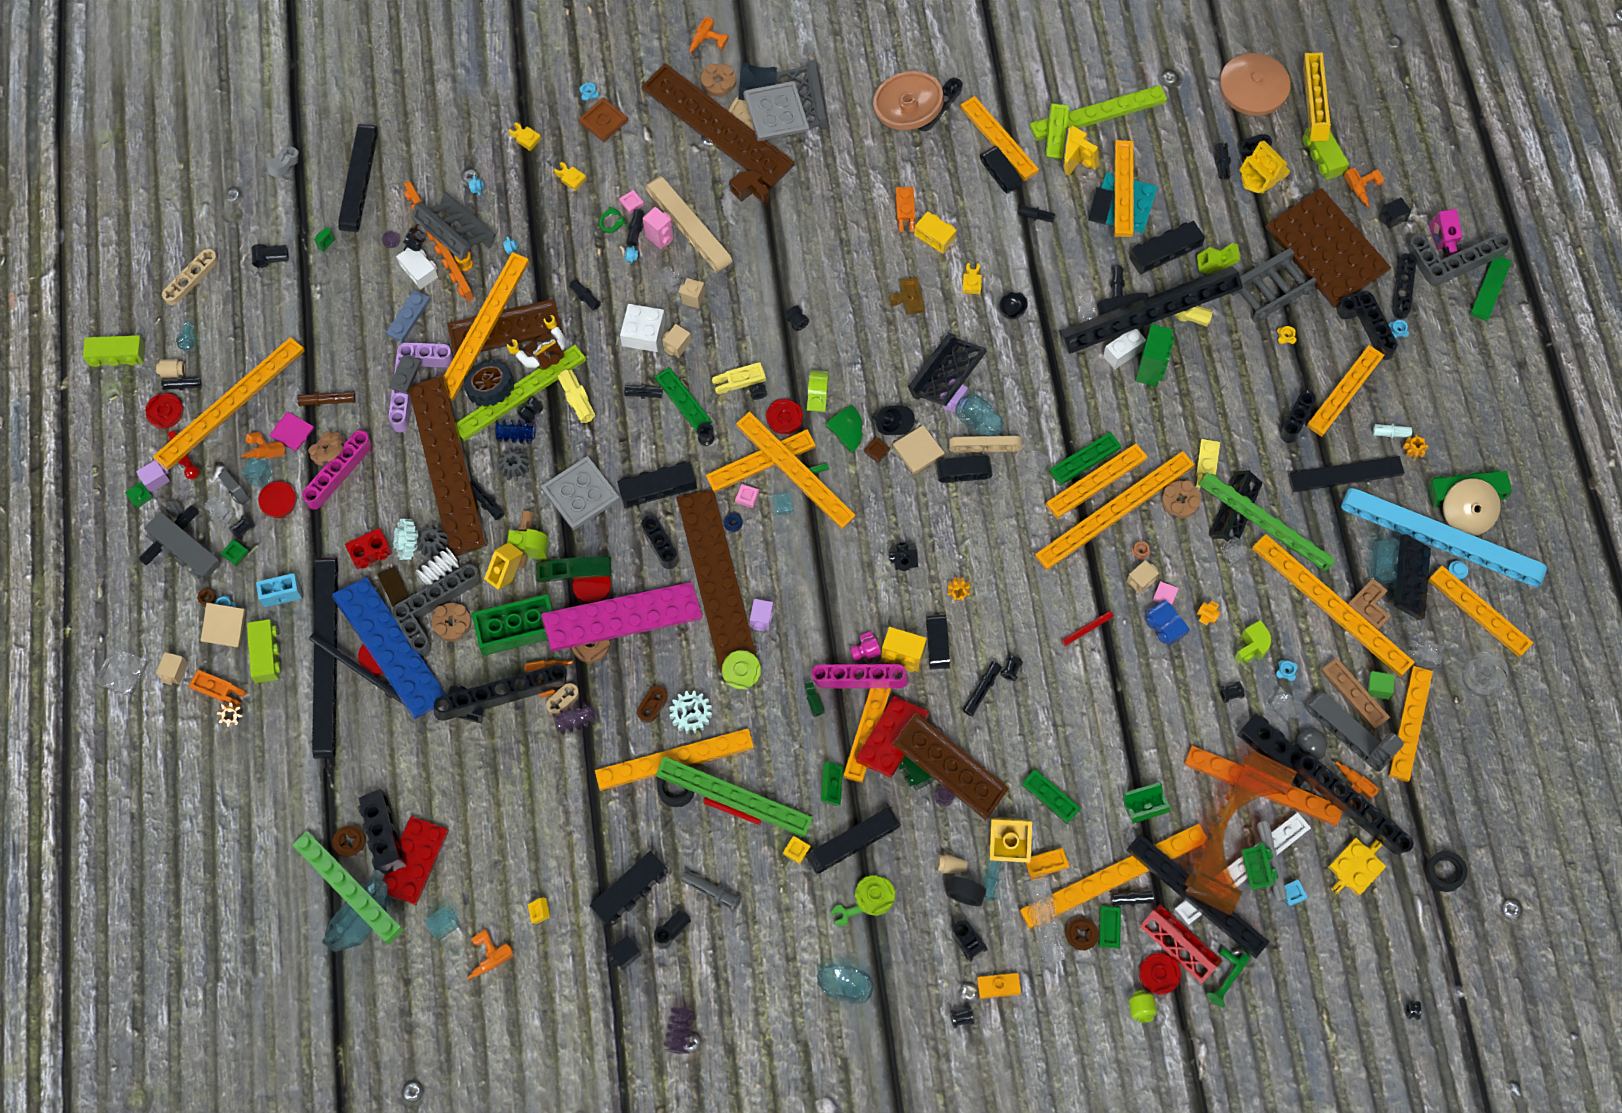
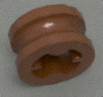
(203, 594)

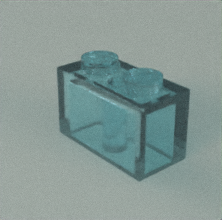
(1385, 561)

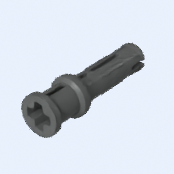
(719, 894)

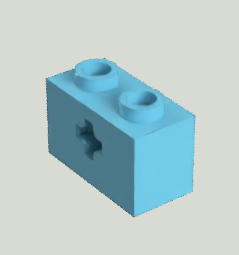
(279, 590)

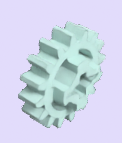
(405, 539)
(684, 706)

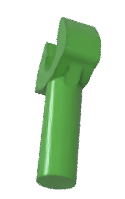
(846, 914)

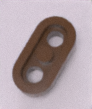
(650, 704)

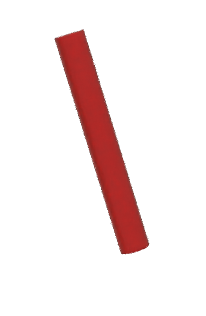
(1087, 628)
(732, 811)

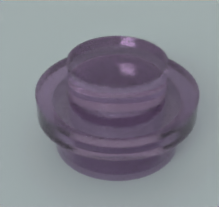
(390, 239)
(943, 796)

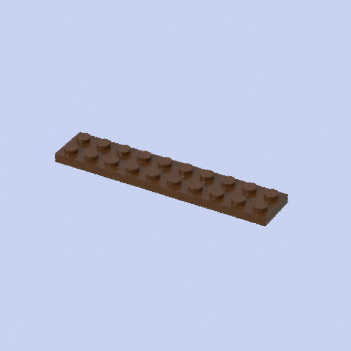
(717, 125)
(447, 466)
(715, 574)

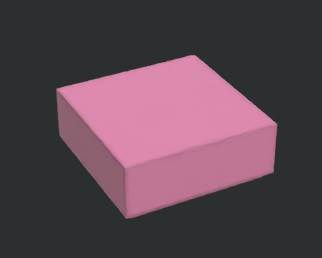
(631, 201)
(747, 496)
(1166, 592)

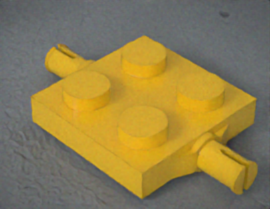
(1356, 867)

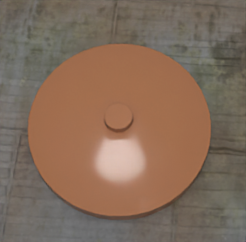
(1254, 84)
(908, 100)

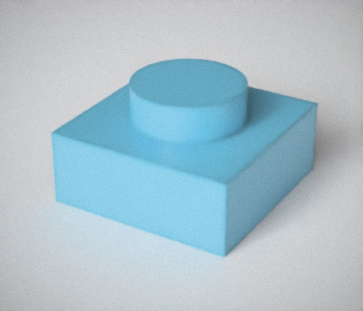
(1295, 893)

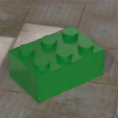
(1155, 355)

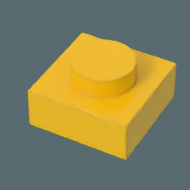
(796, 850)
(538, 910)

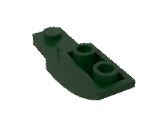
(573, 568)

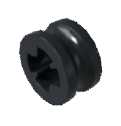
(758, 391)
(1413, 1010)

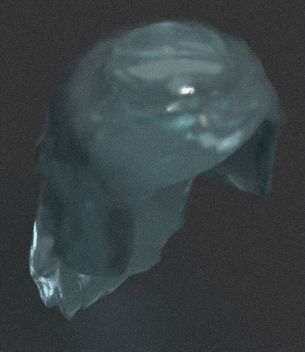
(979, 415)
(845, 983)

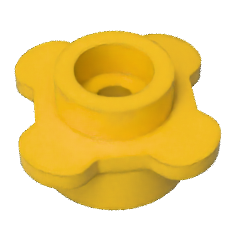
(1287, 330)

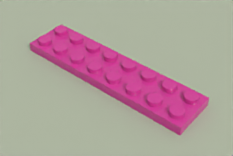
(621, 616)

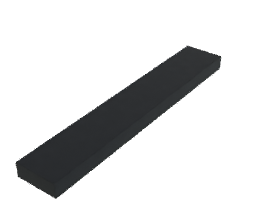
(1346, 474)

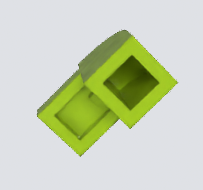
(1215, 260)
(817, 390)
(532, 542)
(1258, 643)

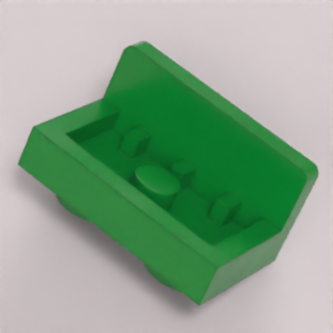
(1146, 802)
(1259, 867)

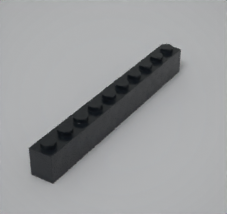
(1151, 309)

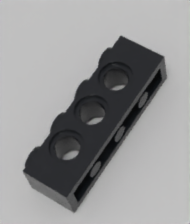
(1250, 736)
(393, 857)

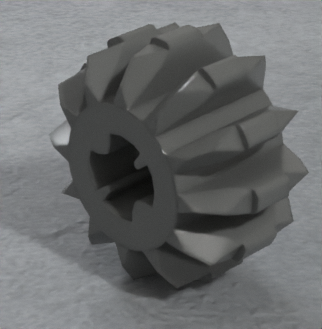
(513, 465)
(437, 536)

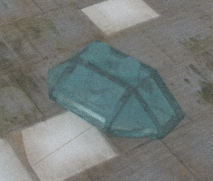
(347, 926)

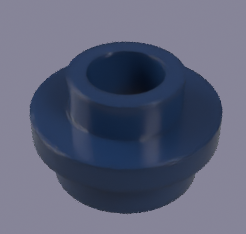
(733, 517)

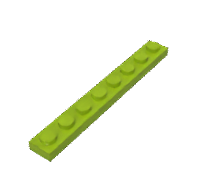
(1105, 110)
(522, 391)

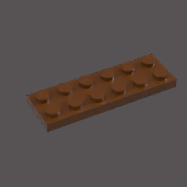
(517, 323)
(950, 766)

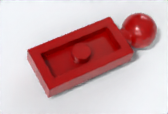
(191, 471)

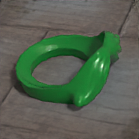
(620, 222)

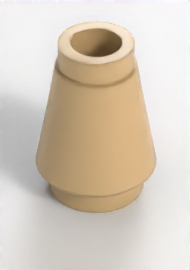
(951, 864)

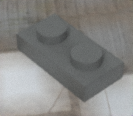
(405, 374)

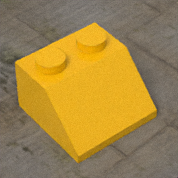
(1011, 839)

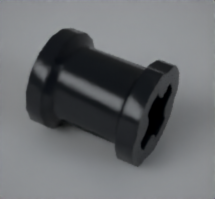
(706, 434)
(241, 527)
(1011, 668)
(1231, 692)
(962, 1017)

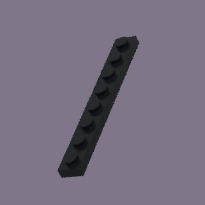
(1176, 877)

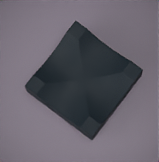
(755, 77)

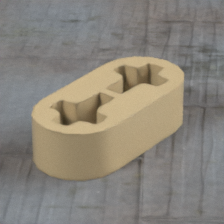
(559, 696)

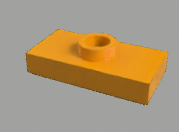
(1047, 863)
(998, 986)

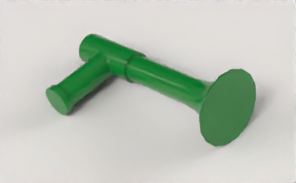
(1239, 964)

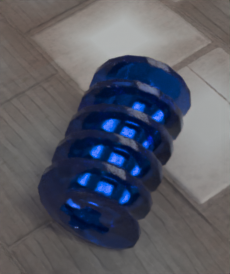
(515, 432)

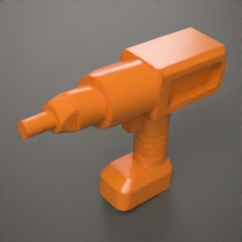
(705, 31)
(1358, 183)
(264, 449)
(532, 666)
(1359, 783)
(495, 956)

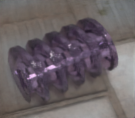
(574, 718)
(678, 1029)

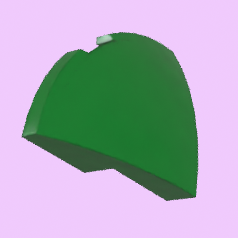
(847, 428)

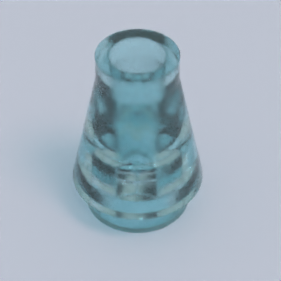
(186, 336)

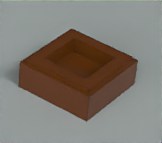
(877, 450)

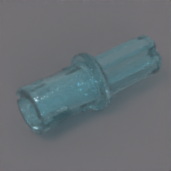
(991, 879)

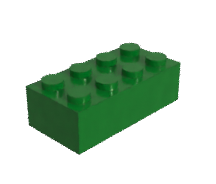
(511, 625)

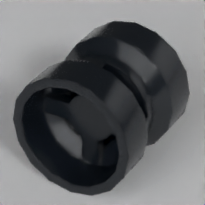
(796, 317)
(530, 409)

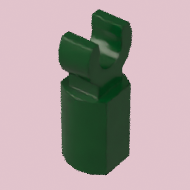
(813, 700)

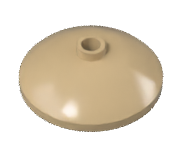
(1460, 504)

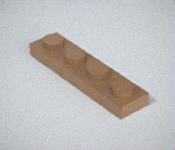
(1355, 694)

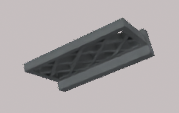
(815, 92)

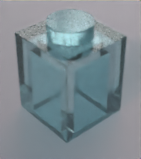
(257, 473)
(441, 923)

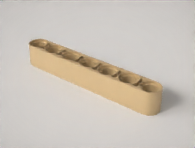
(689, 224)

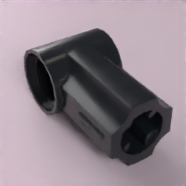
(264, 255)
(672, 928)

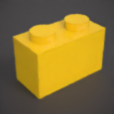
(935, 232)
(503, 565)

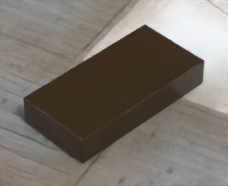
(393, 585)

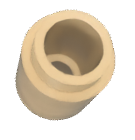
(170, 368)

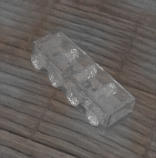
(1044, 919)

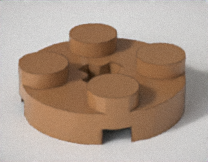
(718, 71)
(326, 448)
(1188, 491)
(459, 628)
(592, 654)

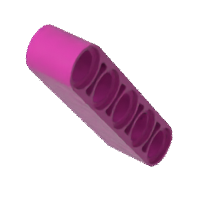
(336, 478)
(867, 681)

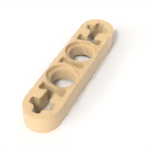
(187, 274)
(985, 444)

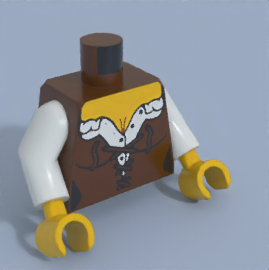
(543, 351)

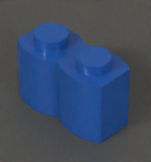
(1166, 623)

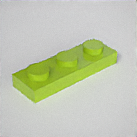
(1056, 131)

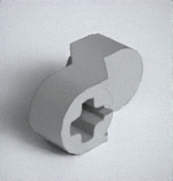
(281, 163)

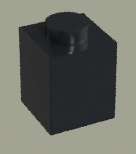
(1395, 213)
(624, 953)

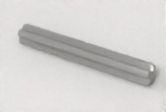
(1266, 837)

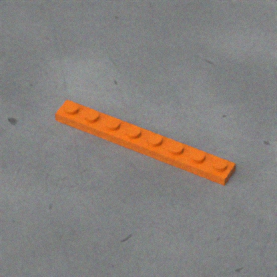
(447, 261)
(1294, 798)

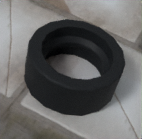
(673, 802)
(1458, 863)
(966, 891)

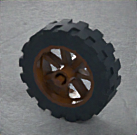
(484, 376)

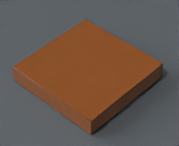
(603, 119)

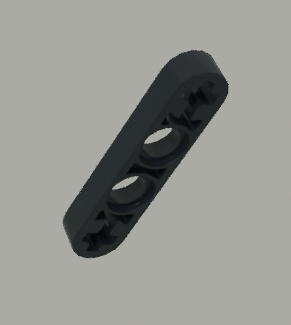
(946, 104)
(1401, 285)

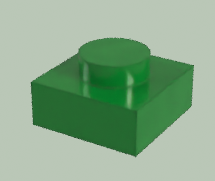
(324, 239)
(139, 495)
(234, 553)

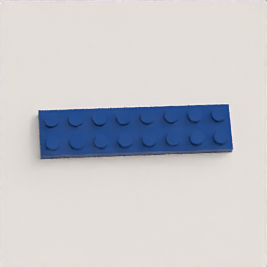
(389, 647)

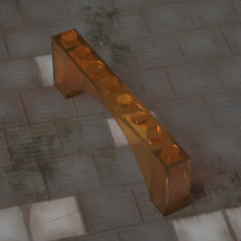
(1211, 879)

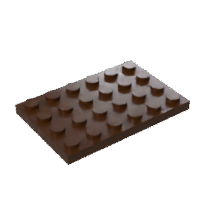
(1328, 247)

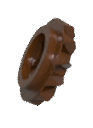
(353, 833)
(1091, 936)

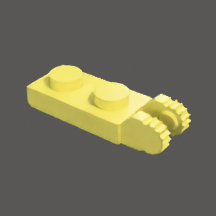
(739, 378)
(1207, 459)

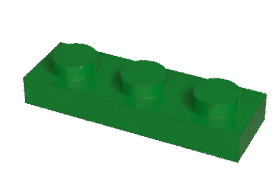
(1051, 796)

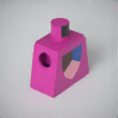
(1446, 231)

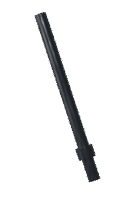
(389, 691)

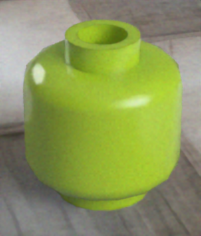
(1142, 1006)

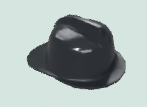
(894, 420)

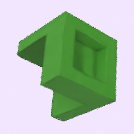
(1381, 685)

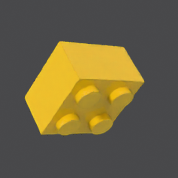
(903, 649)

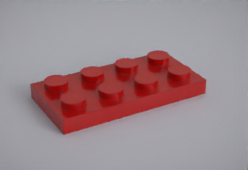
(878, 749)
(421, 847)

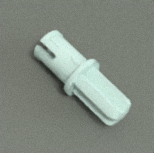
(1391, 430)

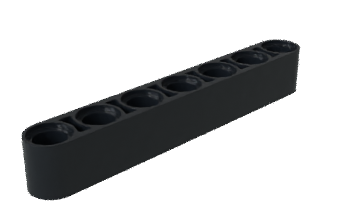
(358, 178)
(493, 699)
(1363, 807)

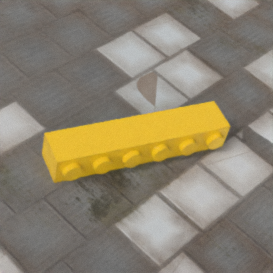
(1316, 97)

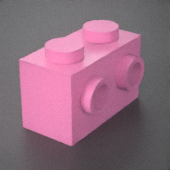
(658, 228)

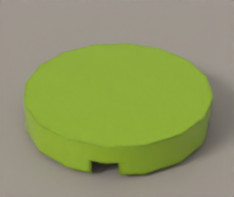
(741, 669)
(875, 895)

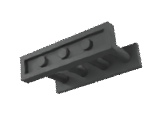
(445, 234)
(1269, 269)

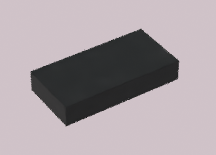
(1101, 205)

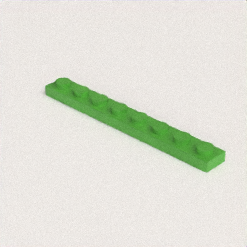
(1265, 521)
(734, 796)
(348, 887)

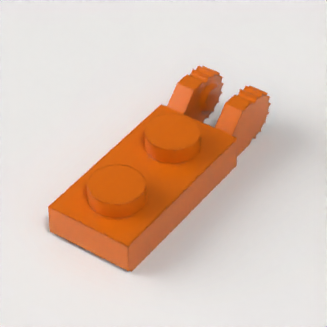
(905, 207)
(215, 687)

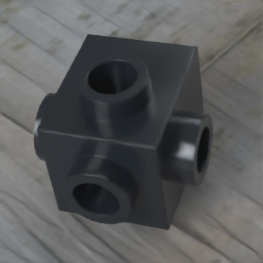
(904, 556)

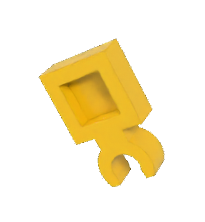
(527, 138)
(571, 177)
(972, 280)

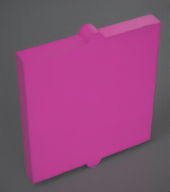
(291, 431)

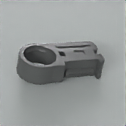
(233, 487)

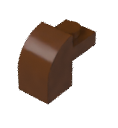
(749, 183)

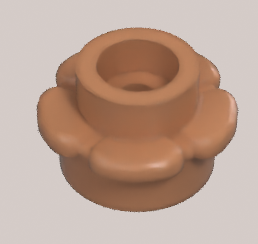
(1144, 547)

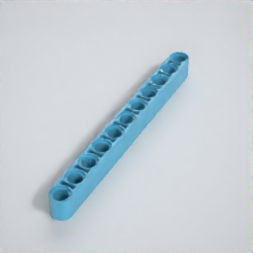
(1444, 537)

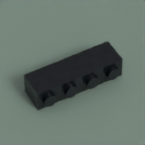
(1166, 247)
(657, 484)
(628, 889)

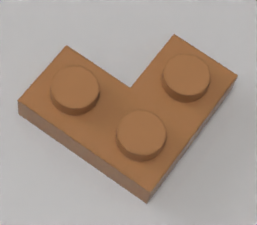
(1366, 606)

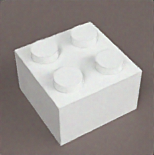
(642, 327)

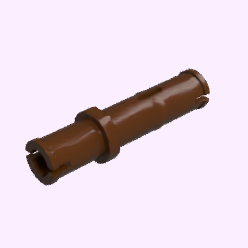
(325, 398)

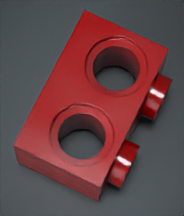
(366, 544)

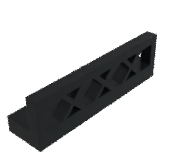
(1227, 516)

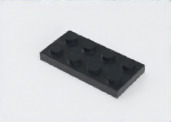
(1412, 577)

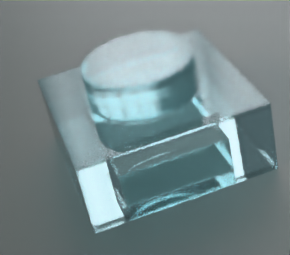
(783, 503)

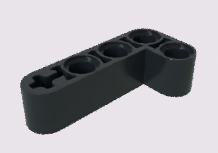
(1382, 342)

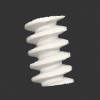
(438, 568)

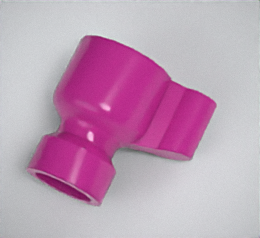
(869, 647)

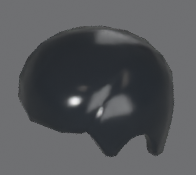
(1013, 305)

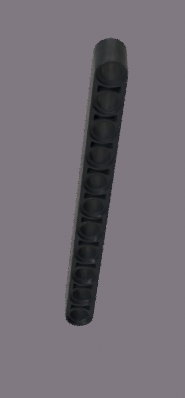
(325, 664)

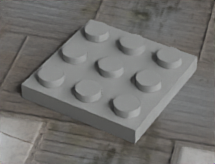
(776, 111)
(580, 493)

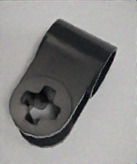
(968, 941)

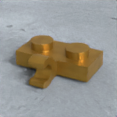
(910, 295)

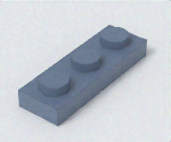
(408, 316)

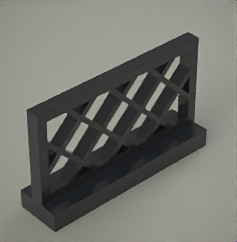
(936, 365)

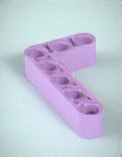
(433, 359)

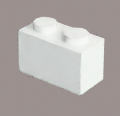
(417, 267)
(1124, 348)

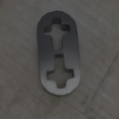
(1252, 143)

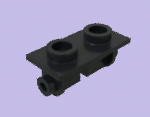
(414, 239)

